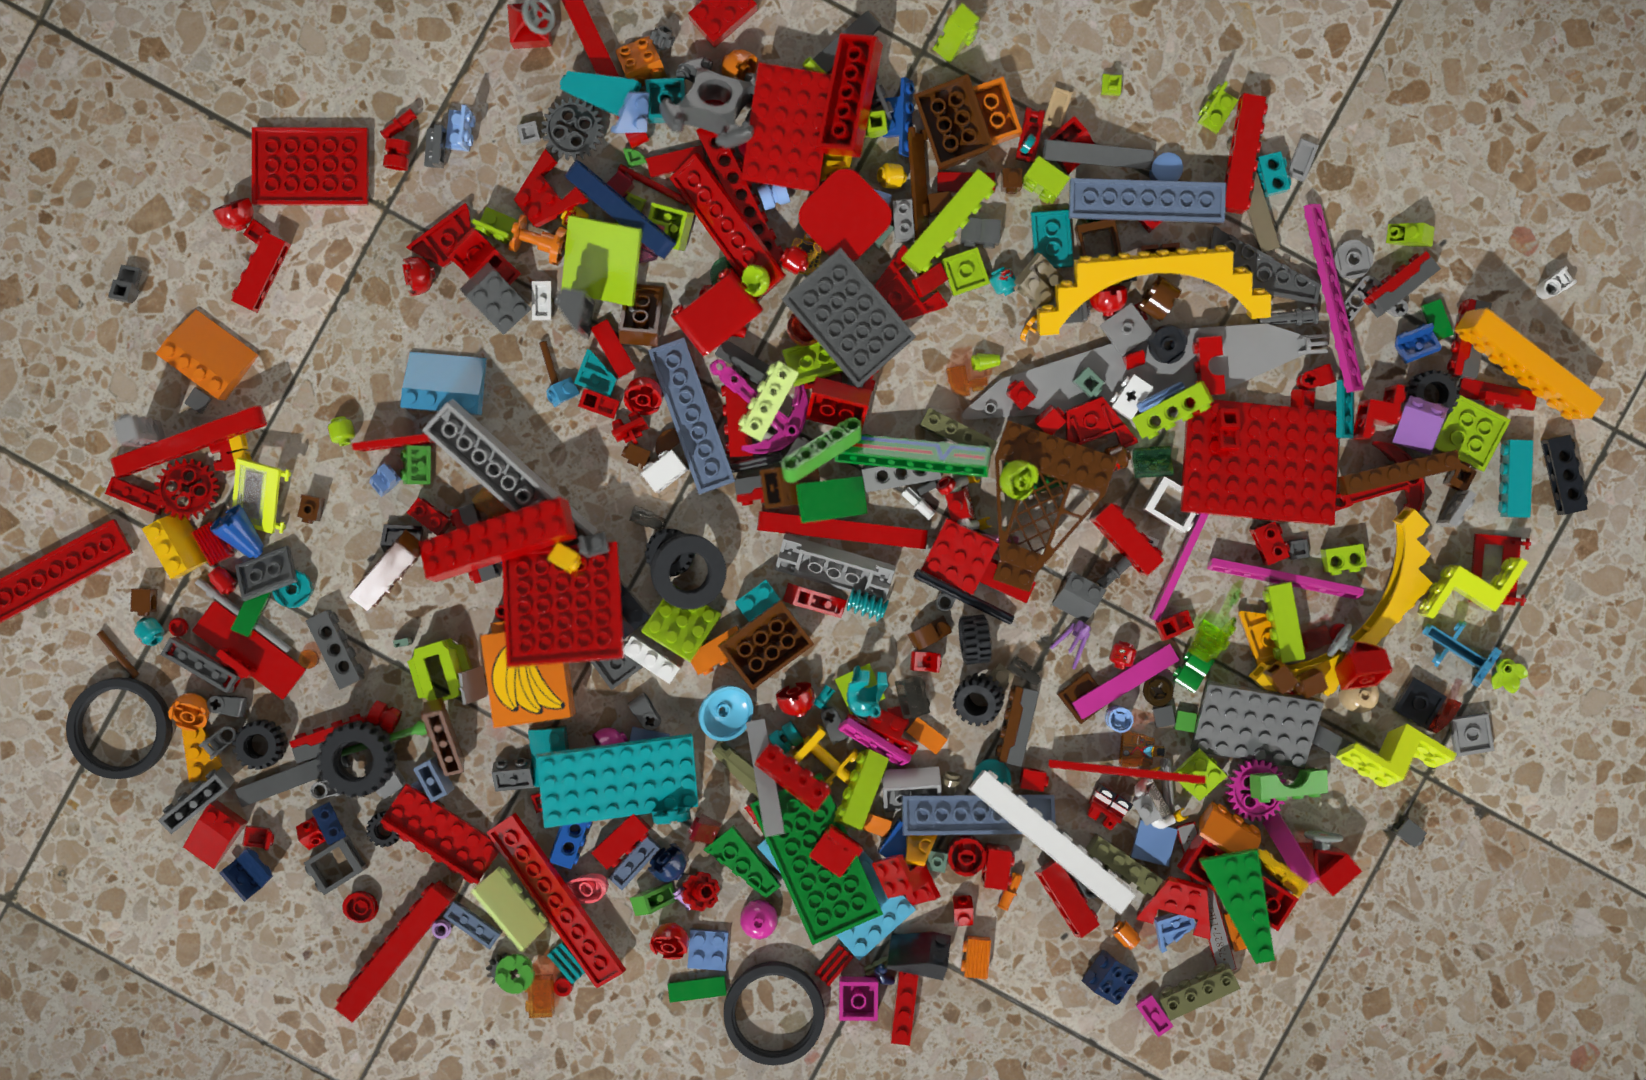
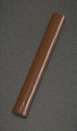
(548, 361)
(118, 654)

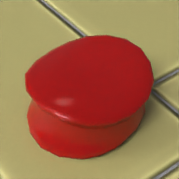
(360, 907)

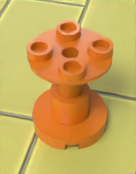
(545, 241)

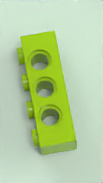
(1202, 402)

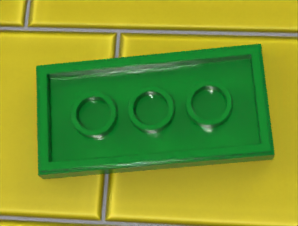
(831, 499)

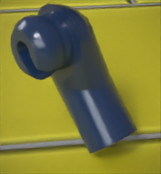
(882, 977)

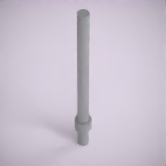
(213, 593)

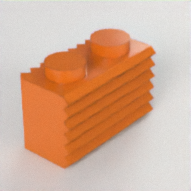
(976, 957)

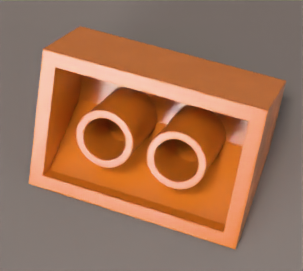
(1227, 830)

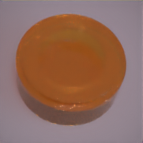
(308, 659)

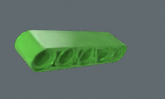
(821, 450)

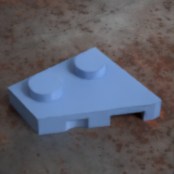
(633, 114)
(1171, 928)

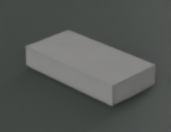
(1302, 159)

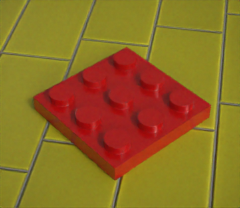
(959, 556)

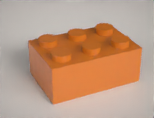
(998, 111)

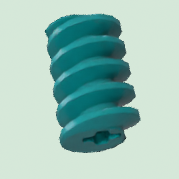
(867, 605)

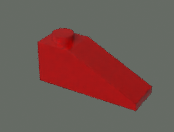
(814, 600)

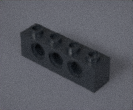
(1556, 468)

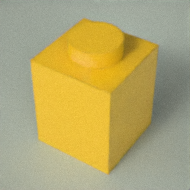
(565, 558)

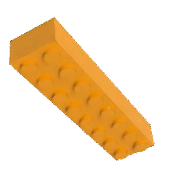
(1528, 364)

